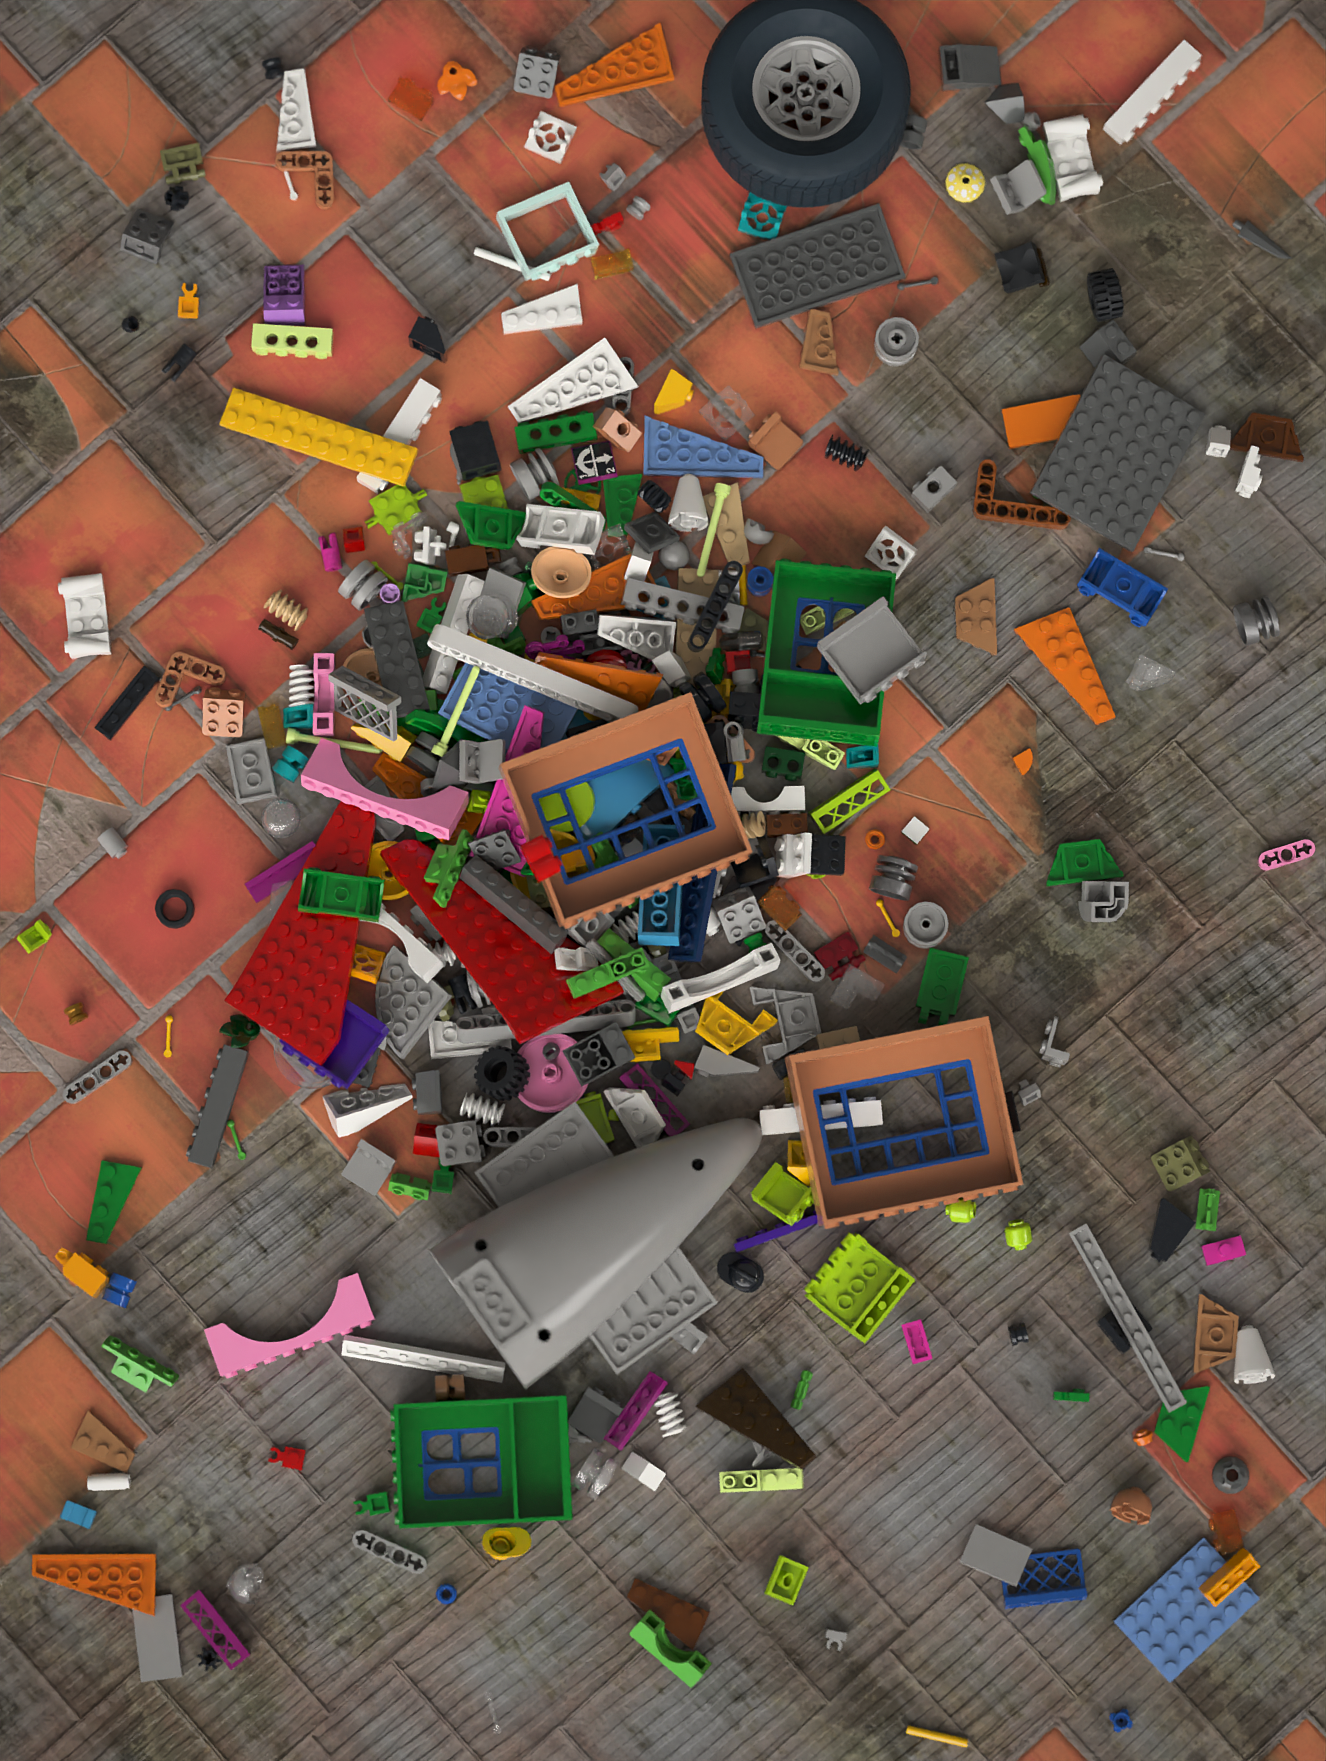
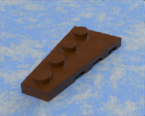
(680, 1617)

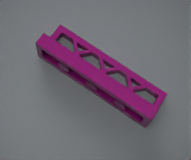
(284, 870)
(629, 1084)
(635, 1410)
(217, 1620)

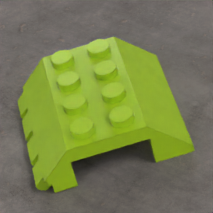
(858, 1287)

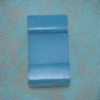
(78, 1514)

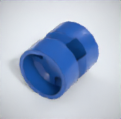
(759, 581)
(119, 1290)

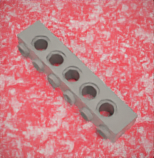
(692, 601)

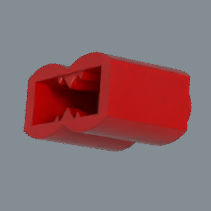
(540, 858)

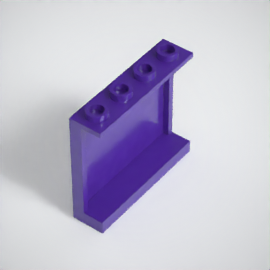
(358, 1042)

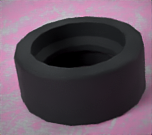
(170, 894)

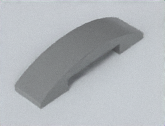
(688, 1015)

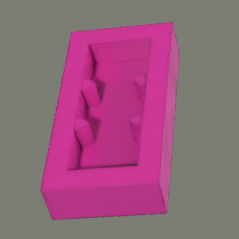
(1223, 1250)
(916, 1341)

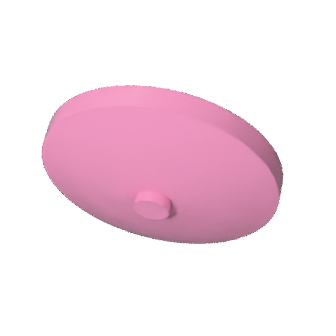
(551, 1082)

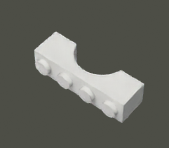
(789, 801)

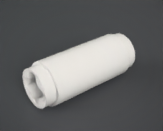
(109, 1481)

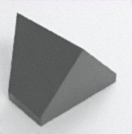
(1008, 103)

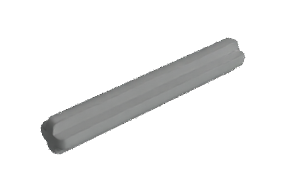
(603, 957)

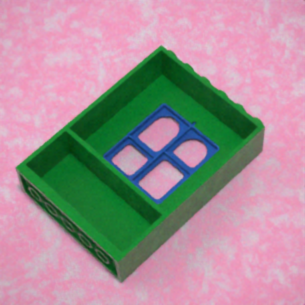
(811, 701)
(529, 1461)

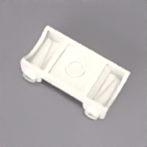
(1071, 157)
(562, 528)
(85, 615)

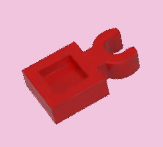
(610, 223)
(291, 1457)

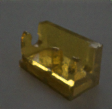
(612, 264)
(272, 726)

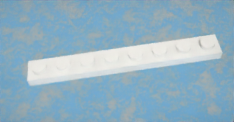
(423, 1358)

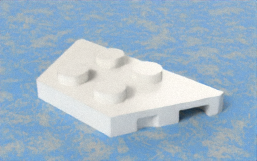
(636, 1114)

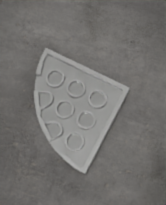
(406, 1002)

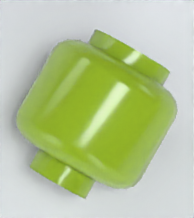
(961, 1211)
(1018, 1234)

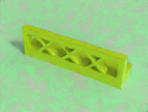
(843, 795)

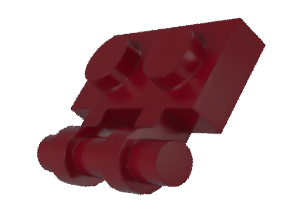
(836, 951)

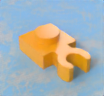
(189, 305)

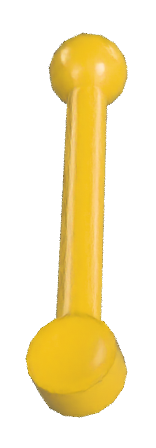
(895, 932)
(167, 1053)

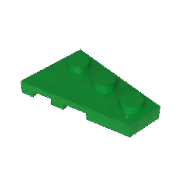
(621, 499)

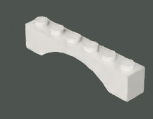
(420, 959)
(696, 989)

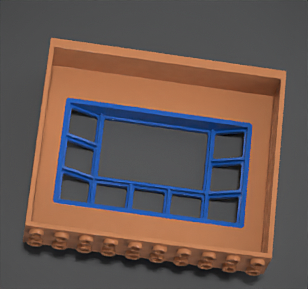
(608, 750)
(916, 1184)

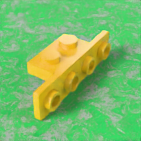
(646, 1042)

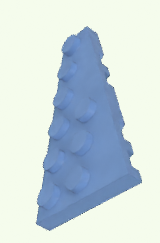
(682, 452)

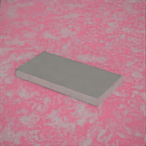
(158, 1641)

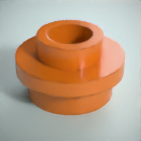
(877, 833)
(1143, 1437)

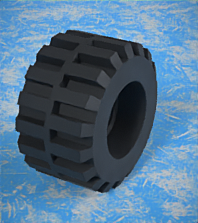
(1105, 294)
(491, 1064)

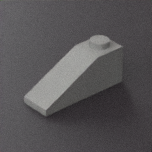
(717, 1063)

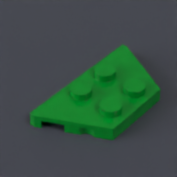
(490, 525)
(1082, 862)
(1181, 1425)

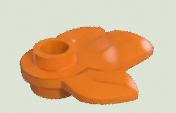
(456, 83)

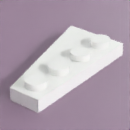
(295, 115)
(548, 312)
(445, 1043)

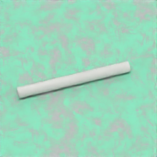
(504, 261)

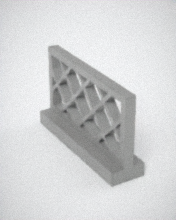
(370, 694)

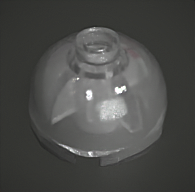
(281, 818)
(246, 1582)

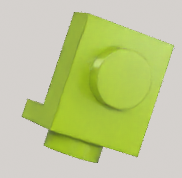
(478, 801)
(35, 936)

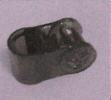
(627, 837)

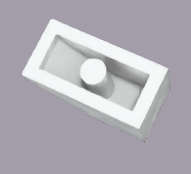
(1218, 441)
(673, 669)

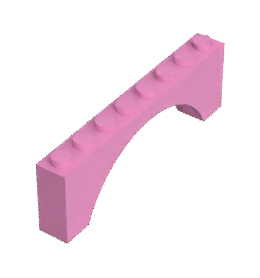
(433, 814)
(347, 1311)

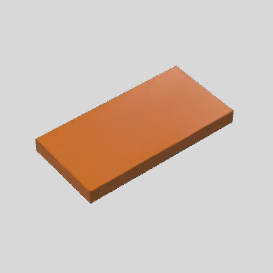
(1037, 421)

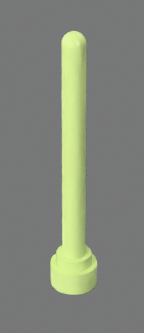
(722, 492)
(295, 736)
(441, 747)

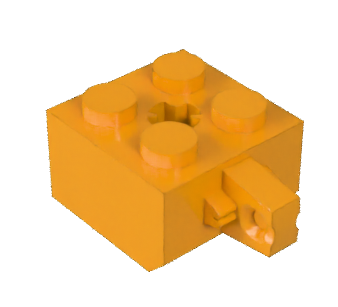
(82, 1272)

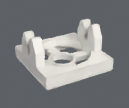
(543, 119)
(873, 556)

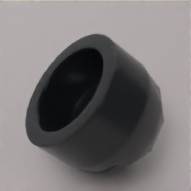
(131, 326)

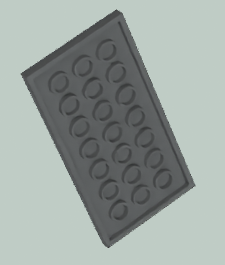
(817, 266)

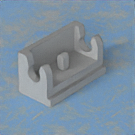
(690, 1338)

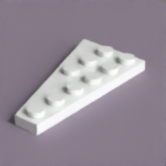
(583, 380)

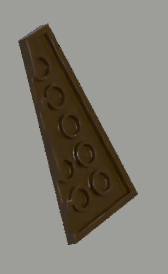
(751, 1413)

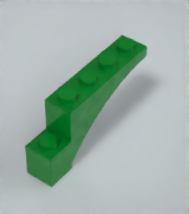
(437, 724)

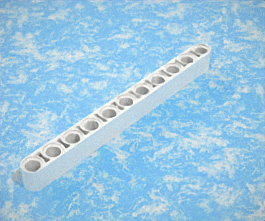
(529, 674)

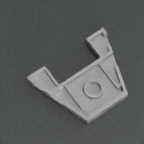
(796, 1019)

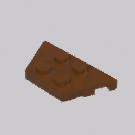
(1271, 434)

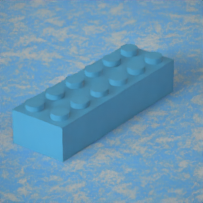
(661, 913)

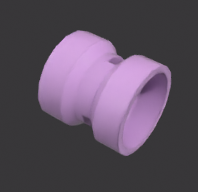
(390, 591)

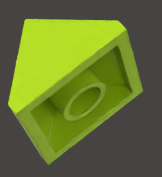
(786, 1580)

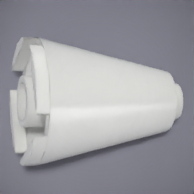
(688, 505)
(1251, 1358)

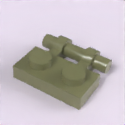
(180, 158)

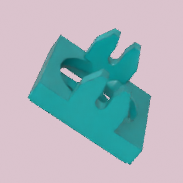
(744, 224)

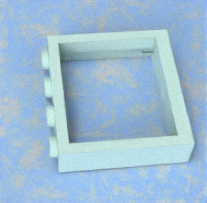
(534, 203)

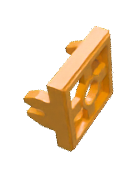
(365, 952)

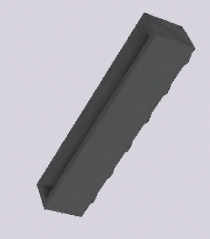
(513, 904)
(217, 1107)

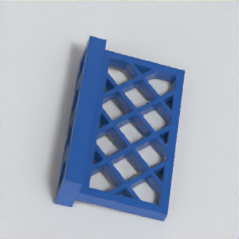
(1049, 1596)

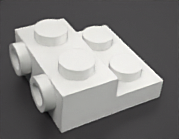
(1249, 477)
(793, 855)

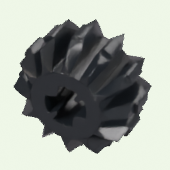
(654, 496)

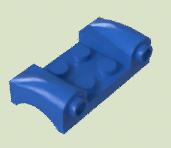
(1122, 587)

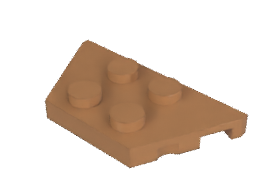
(977, 617)
(1214, 1335)

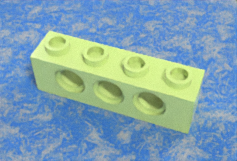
(263, 332)

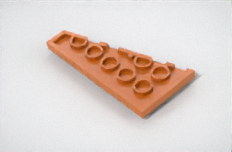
(627, 68)

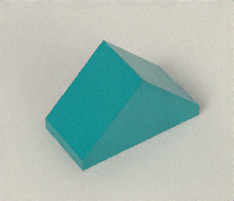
(298, 717)
(862, 757)

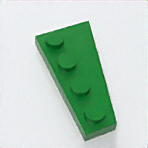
(110, 1197)

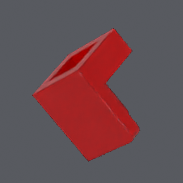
(737, 661)

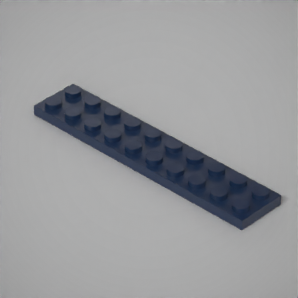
(697, 896)

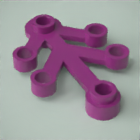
(533, 648)

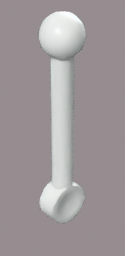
(293, 196)

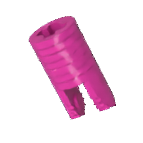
(330, 556)

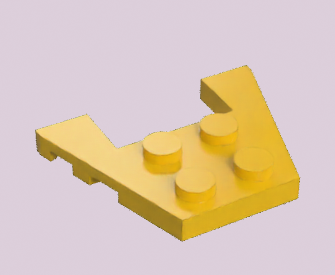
(728, 1029)

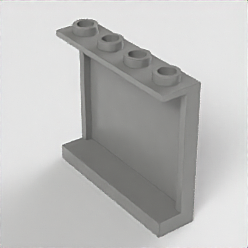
(871, 651)

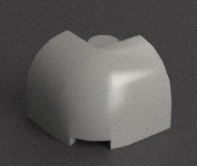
(1103, 900)

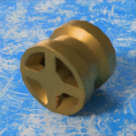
(75, 1013)

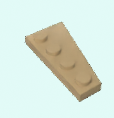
(730, 526)

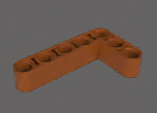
(1011, 507)

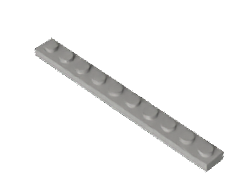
(1127, 1318)

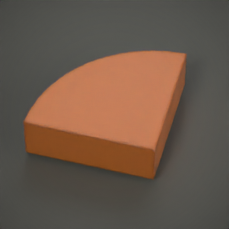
(1023, 761)

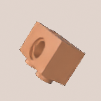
(608, 424)

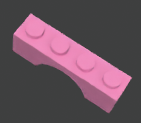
(323, 695)

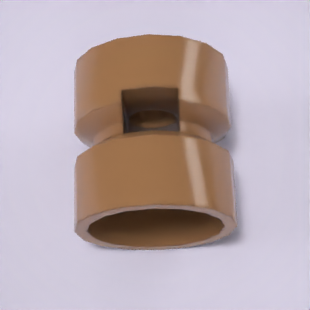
(443, 1384)

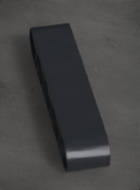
(719, 598)

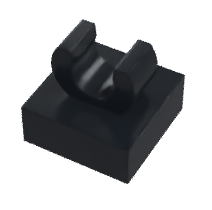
(674, 1083)

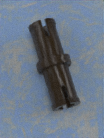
(278, 634)

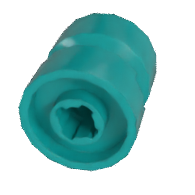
(290, 763)

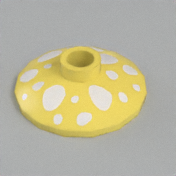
(961, 191)

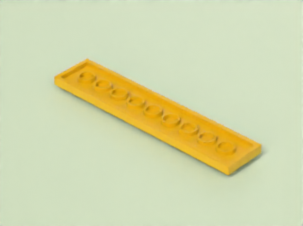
(318, 437)

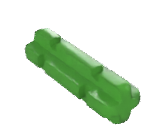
(801, 1389)

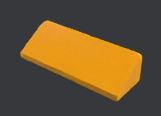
(1229, 1577)

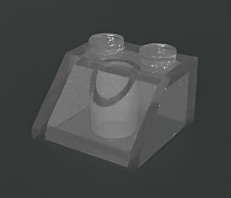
(1148, 674)

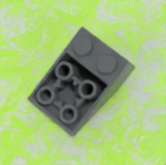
(968, 66)
(599, 1054)

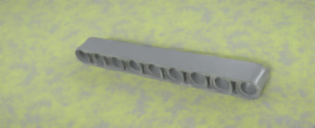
(493, 1026)

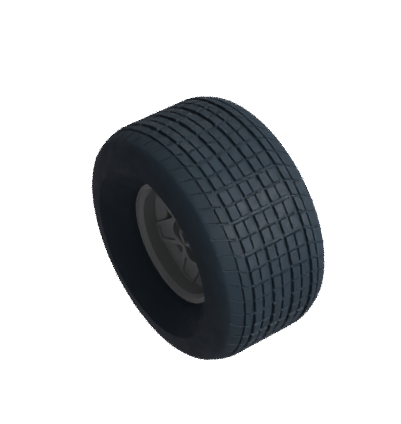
(814, 162)

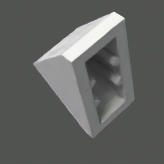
(638, 563)
(643, 1471)

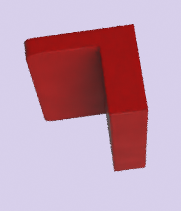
(425, 1140)

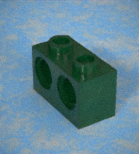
(783, 757)

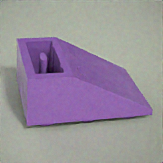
(284, 295)

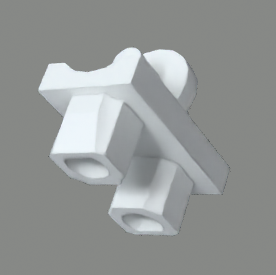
(431, 546)

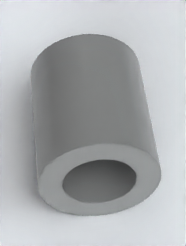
(113, 843)

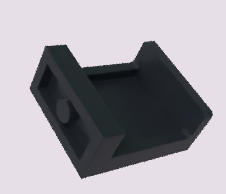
(475, 450)

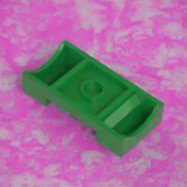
(341, 894)

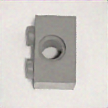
(929, 499)

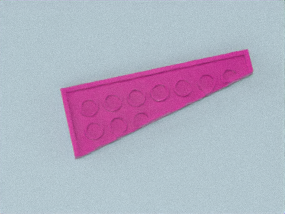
(500, 810)

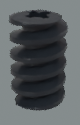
(845, 453)

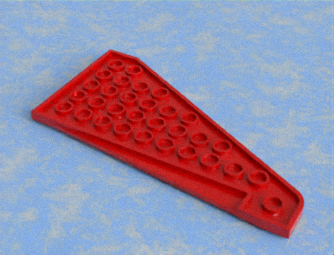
(499, 955)
(305, 959)

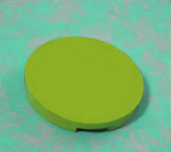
(582, 803)

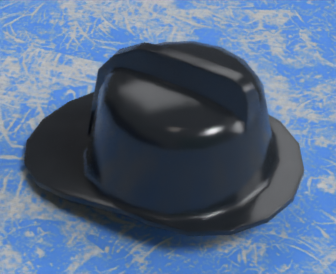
(740, 1272)

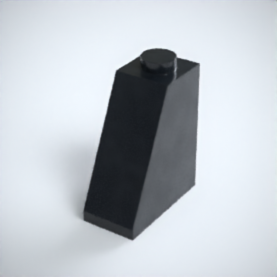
(1168, 1230)

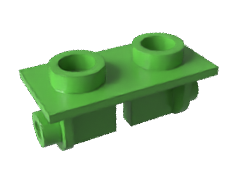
(400, 1185)
(1207, 1209)

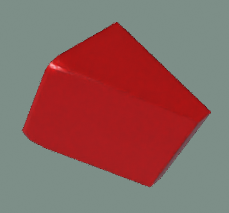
(353, 539)
(686, 1067)

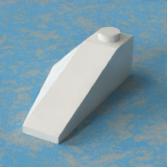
(639, 634)
(355, 1110)

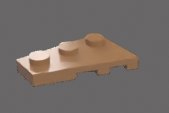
(818, 346)
(101, 1444)

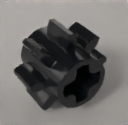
(176, 198)
(204, 1661)

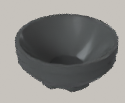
(1219, 1475)

